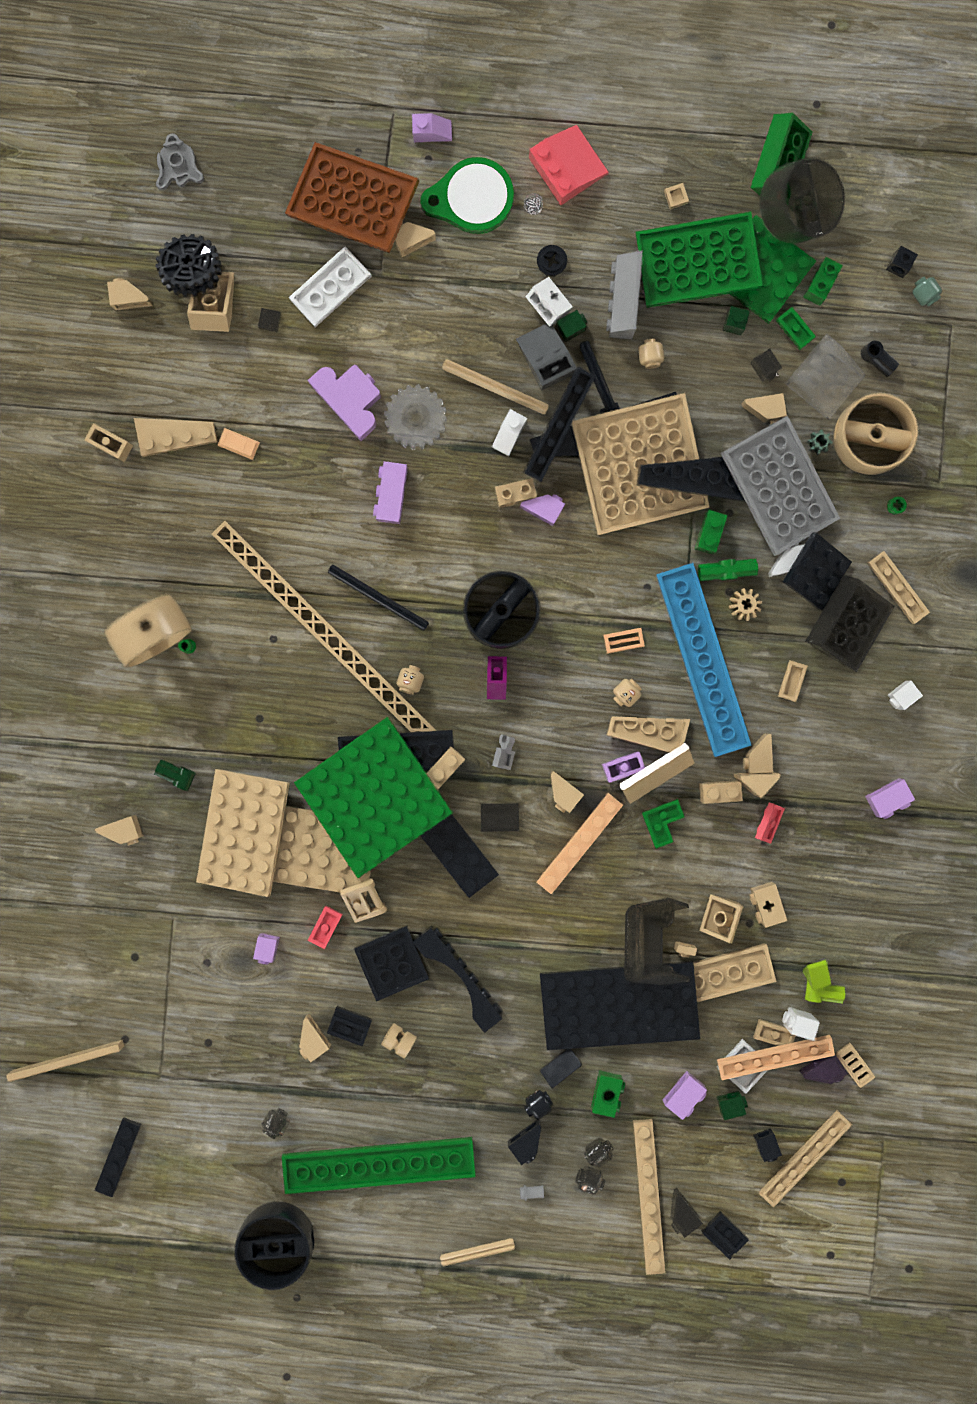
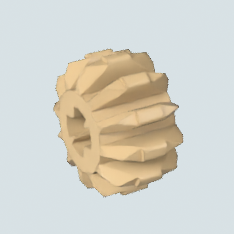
(751, 601)

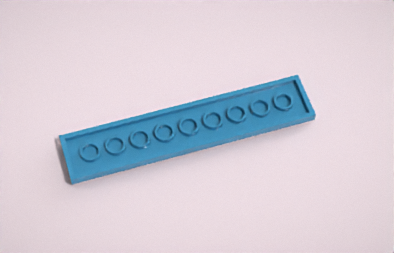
(703, 660)

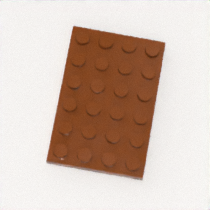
(352, 197)

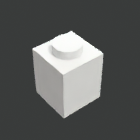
(904, 695)

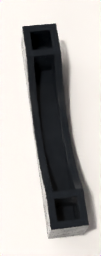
(432, 946)

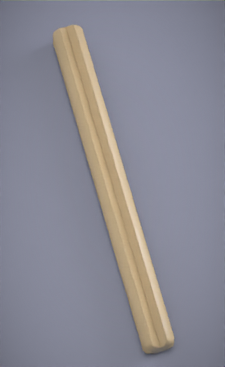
(495, 386)

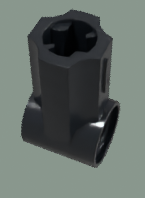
(881, 359)

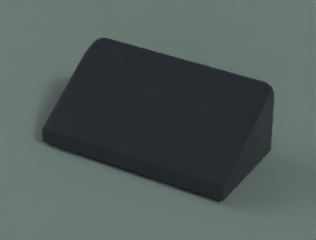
(561, 1067)

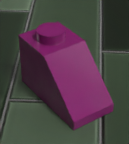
(496, 677)

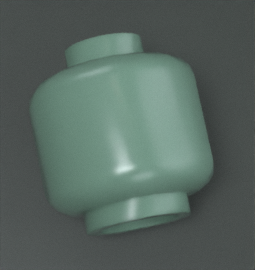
(927, 291)

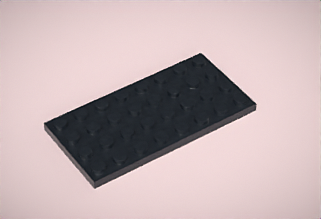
(607, 1010)

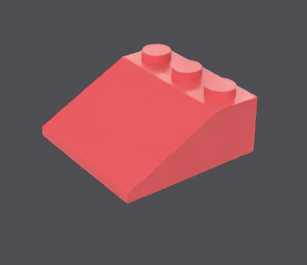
(567, 163)

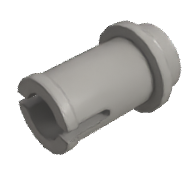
(531, 1192)

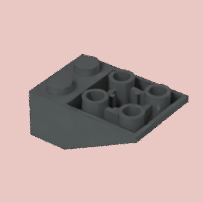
(546, 356)

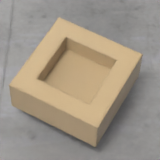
(676, 196)
(685, 950)

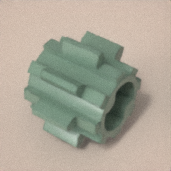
(815, 445)

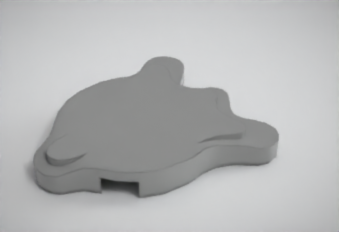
(177, 164)

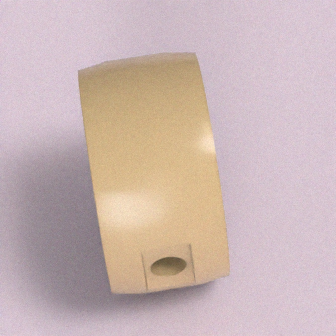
(888, 437)
(148, 631)

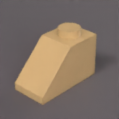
(413, 237)
(126, 296)
(766, 408)
(759, 756)
(564, 793)
(122, 831)
(312, 1041)

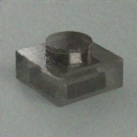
(269, 320)

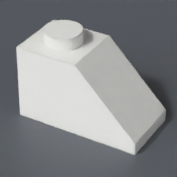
(509, 432)
(785, 560)

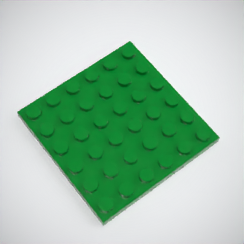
(373, 797)

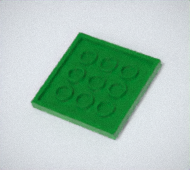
(781, 269)

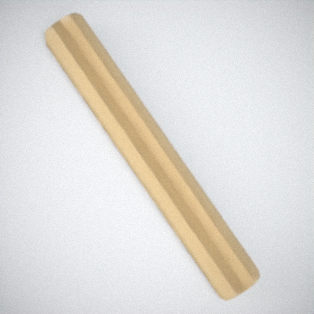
(477, 1252)

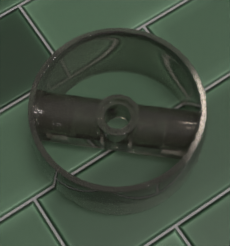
(804, 179)

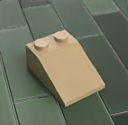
(214, 308)

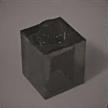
(766, 366)

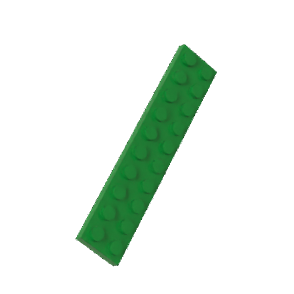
(378, 1165)

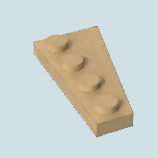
(164, 436)
(653, 733)

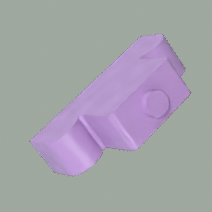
(349, 397)

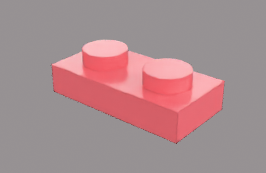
(769, 823)
(325, 927)

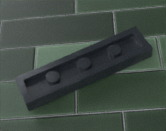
(118, 1157)

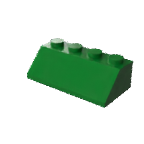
(784, 143)

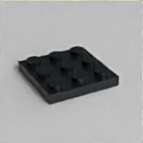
(817, 571)
(391, 963)

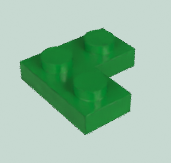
(657, 820)

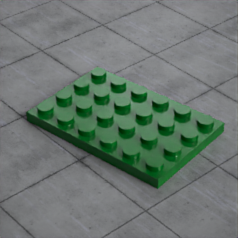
(699, 259)

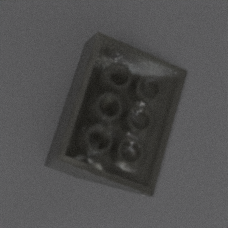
(850, 622)

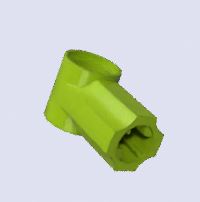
(829, 993)

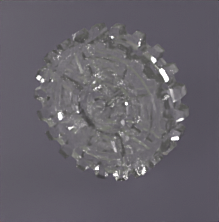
(415, 402)

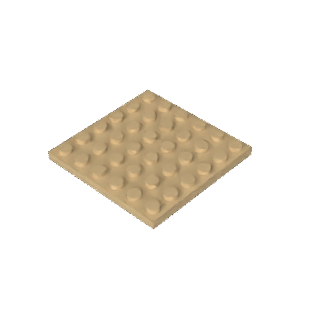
(616, 445)

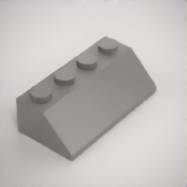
(625, 295)

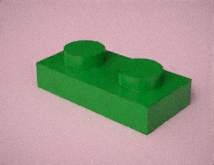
(795, 328)

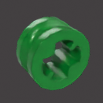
(893, 510)

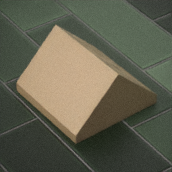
(757, 783)
(721, 918)

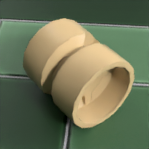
(405, 1042)

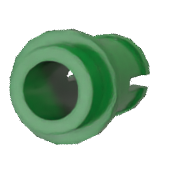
(191, 646)

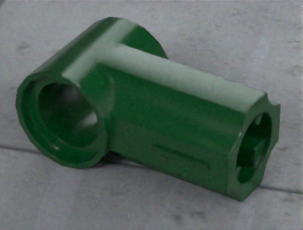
(179, 776)

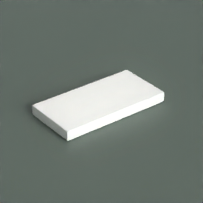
(330, 286)

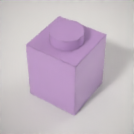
(266, 948)

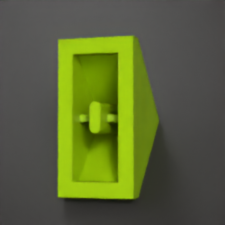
(817, 974)

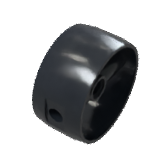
(510, 599)
(260, 1246)

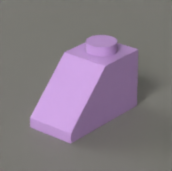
(431, 128)
(544, 507)

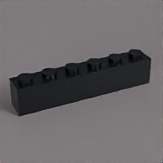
(559, 424)

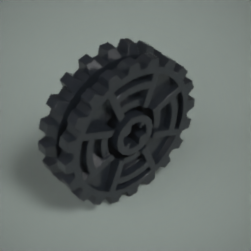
(188, 265)

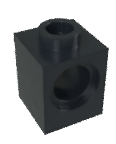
(901, 261)
(767, 1145)

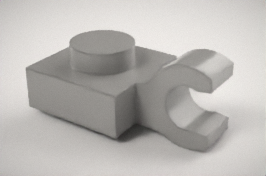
(504, 756)

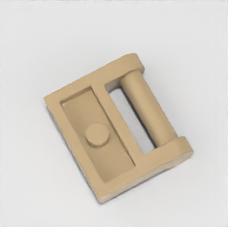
(357, 903)

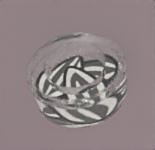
(533, 203)

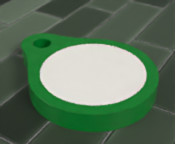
(471, 196)

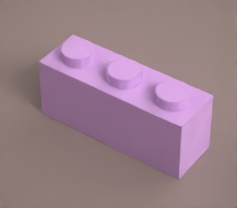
(390, 492)

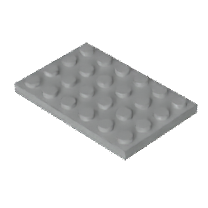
(780, 485)

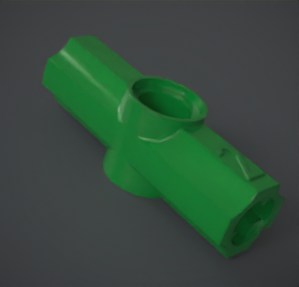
(728, 569)

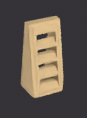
(865, 1078)

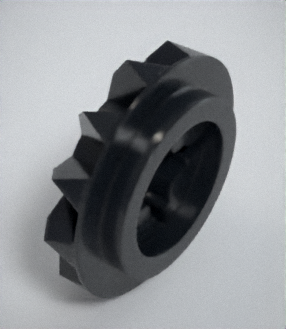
(547, 253)

